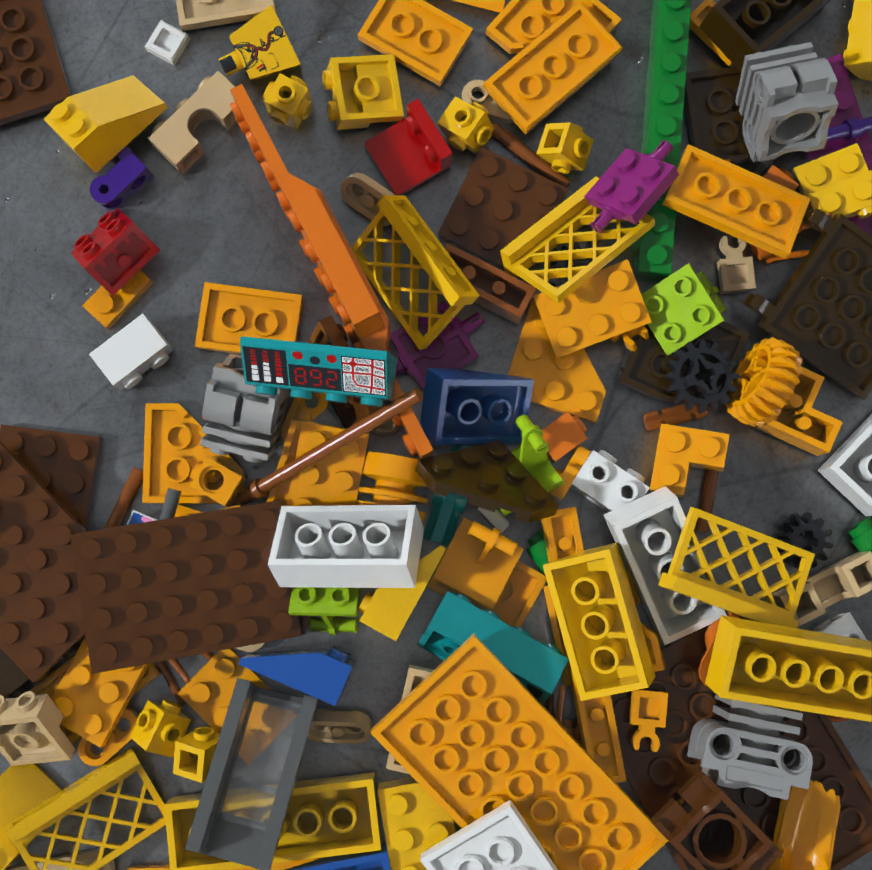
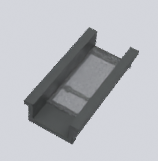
(252, 776)

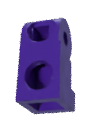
(121, 181)

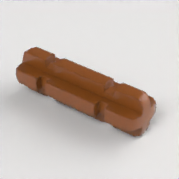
(671, 416)

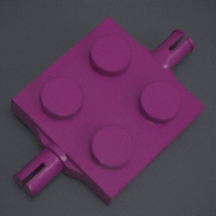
(631, 186)
(448, 349)

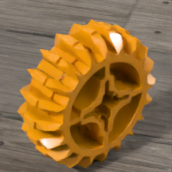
(765, 382)

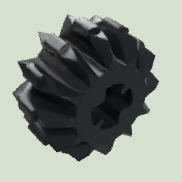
(810, 530)

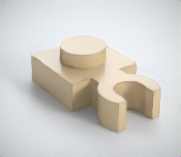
(735, 271)

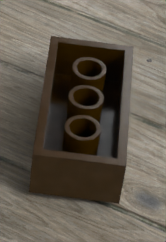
(755, 25)

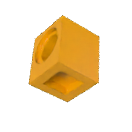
(231, 485)

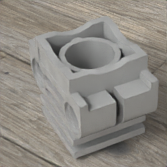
(786, 101)
(239, 417)
(752, 748)

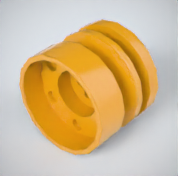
(394, 481)

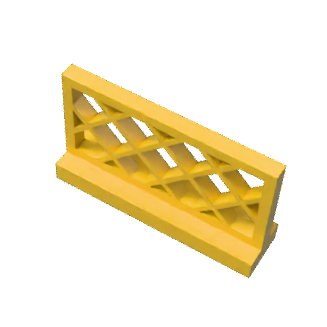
(560, 228)
(425, 249)
(728, 599)
(76, 795)

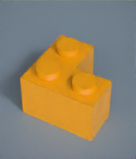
(801, 423)
(686, 448)

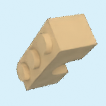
(175, 136)
(830, 585)

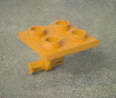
(478, 562)

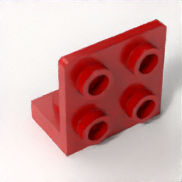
(410, 150)
(114, 251)

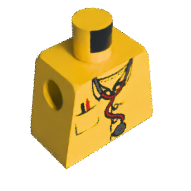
(260, 48)

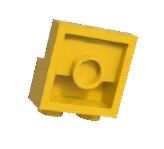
(362, 91)
(837, 183)

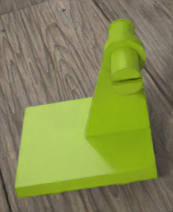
(682, 308)
(534, 457)
(328, 604)

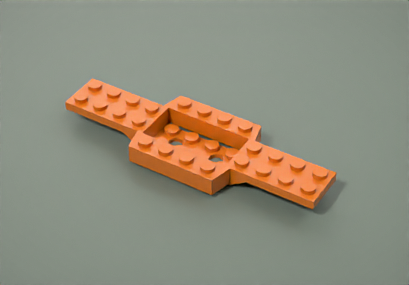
(328, 247)

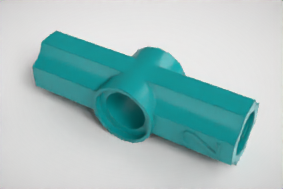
(445, 513)

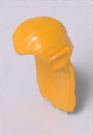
(806, 828)

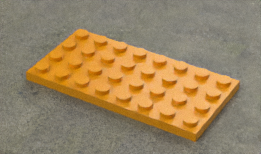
(486, 740)

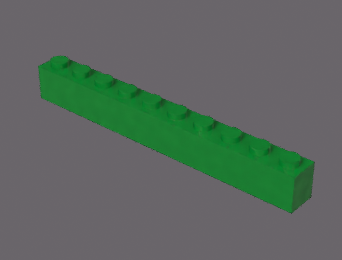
(663, 122)

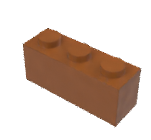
(496, 288)

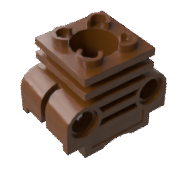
(738, 846)

